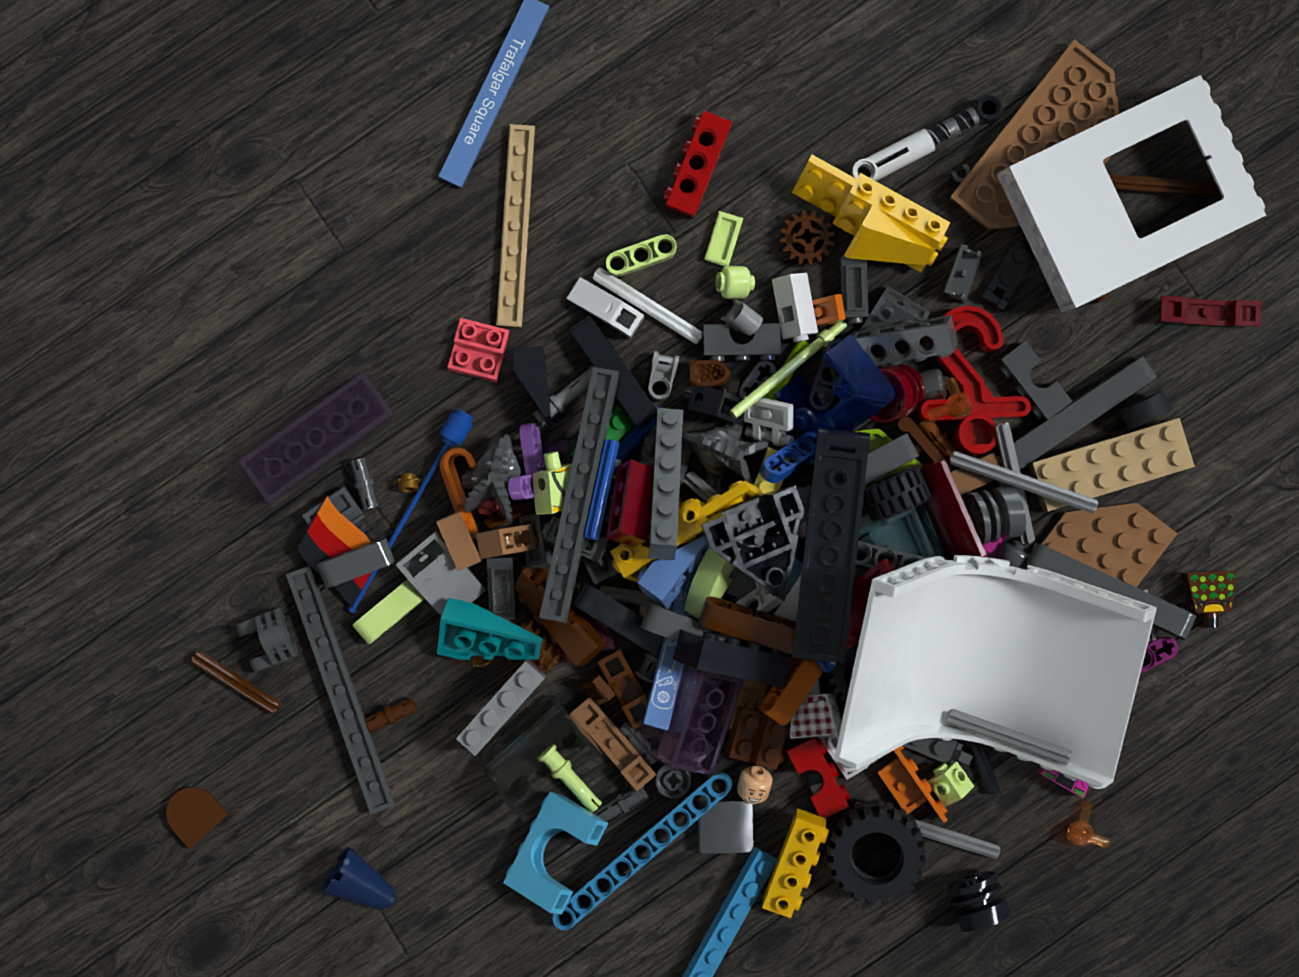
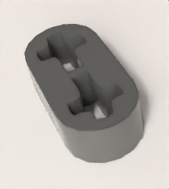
(752, 378)

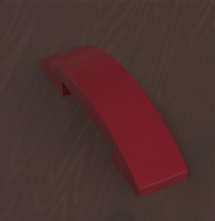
(1210, 312)

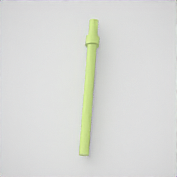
(823, 339)

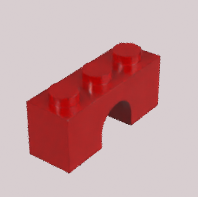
(809, 756)

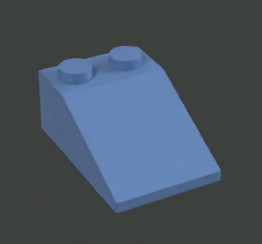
(667, 578)

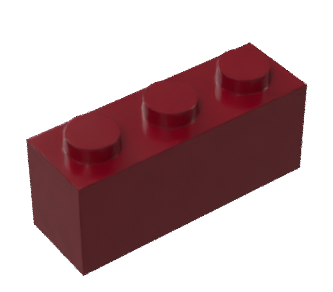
(631, 504)

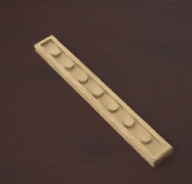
(515, 225)

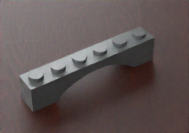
(666, 484)

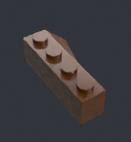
(576, 636)

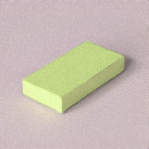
(723, 239)

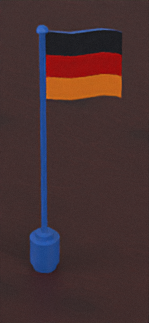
(335, 534)

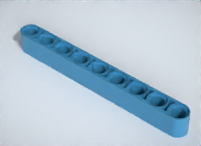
(653, 845)

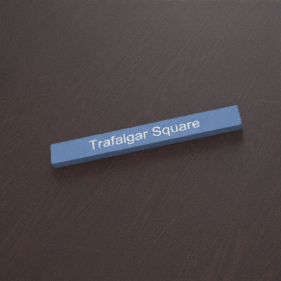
(493, 92)

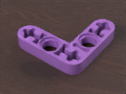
(522, 486)

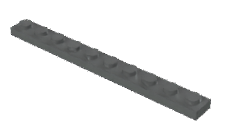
(579, 495)
(340, 689)

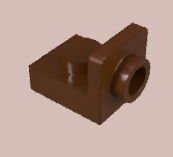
(598, 688)

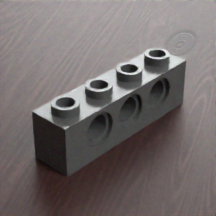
(939, 329)

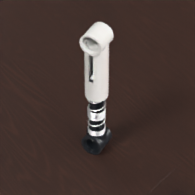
(924, 141)

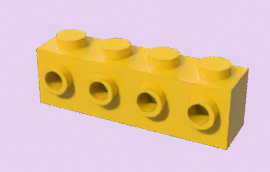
(794, 862)

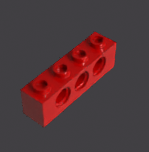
(718, 130)

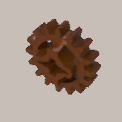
(805, 226)

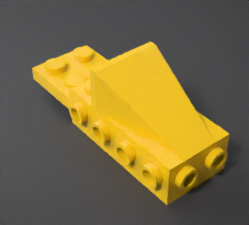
(881, 220)
(692, 513)

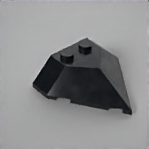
(759, 537)

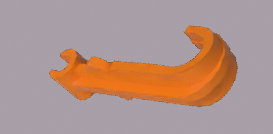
(454, 485)

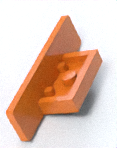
(907, 787)

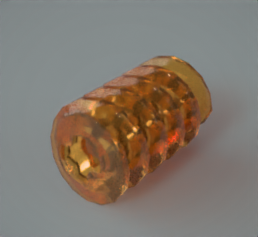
(548, 655)

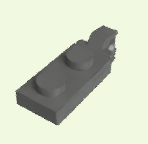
(941, 750)

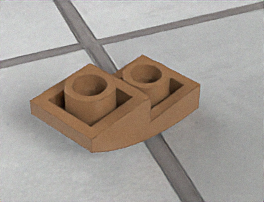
(458, 541)

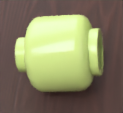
(734, 282)

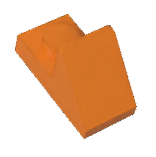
(829, 310)

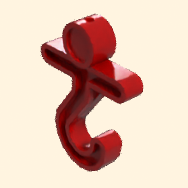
(976, 431)

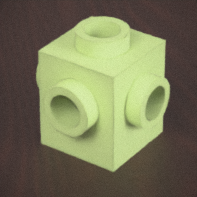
(950, 783)

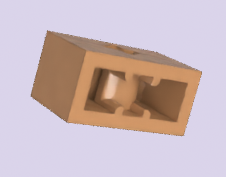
(506, 541)

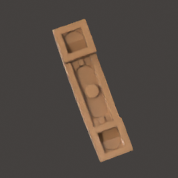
(613, 743)

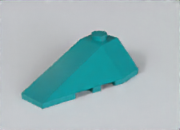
(474, 631)

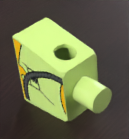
(551, 485)

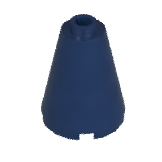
(358, 882)

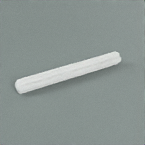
(648, 305)

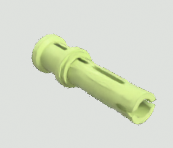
(562, 769)

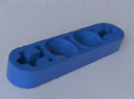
(794, 453)

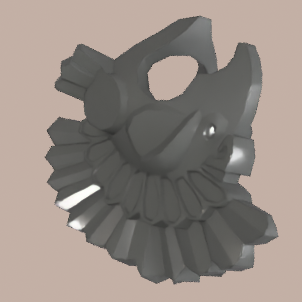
(722, 451)
(492, 477)

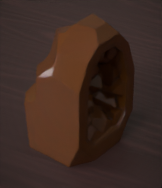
(708, 373)

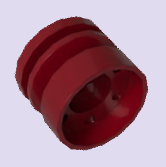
(908, 393)

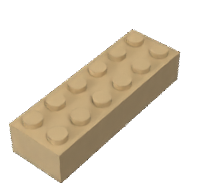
(1116, 462)

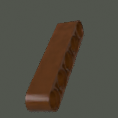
(748, 624)

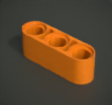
(782, 702)

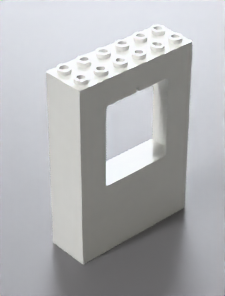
(1079, 220)

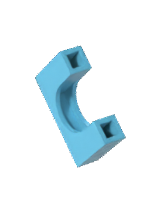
(528, 872)

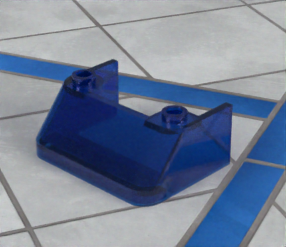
(859, 387)

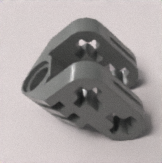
(273, 638)

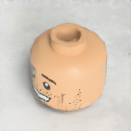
(754, 784)

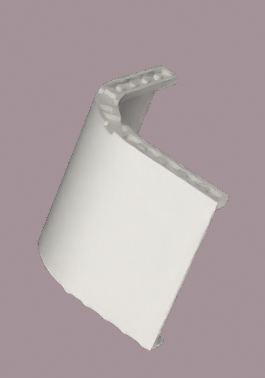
(1000, 647)

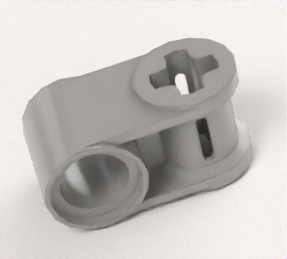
(742, 318)
(662, 374)

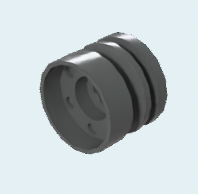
(996, 513)

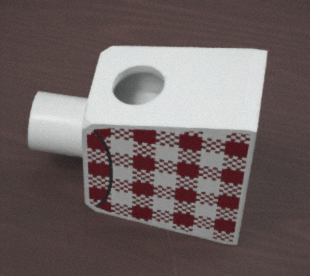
(816, 715)

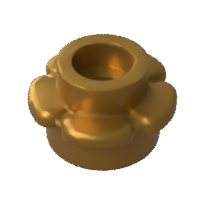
(408, 483)

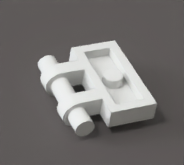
(770, 414)

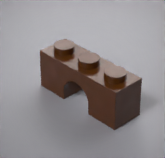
(625, 686)

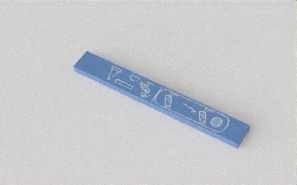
(667, 675)

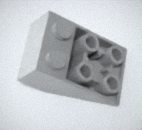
(436, 576)

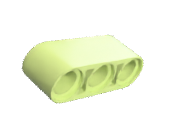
(650, 246)
(388, 612)

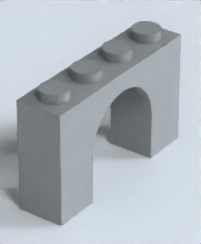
(501, 707)

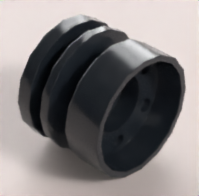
(976, 895)

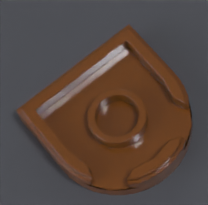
(194, 814)

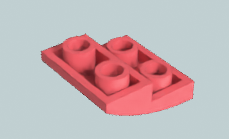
(478, 350)

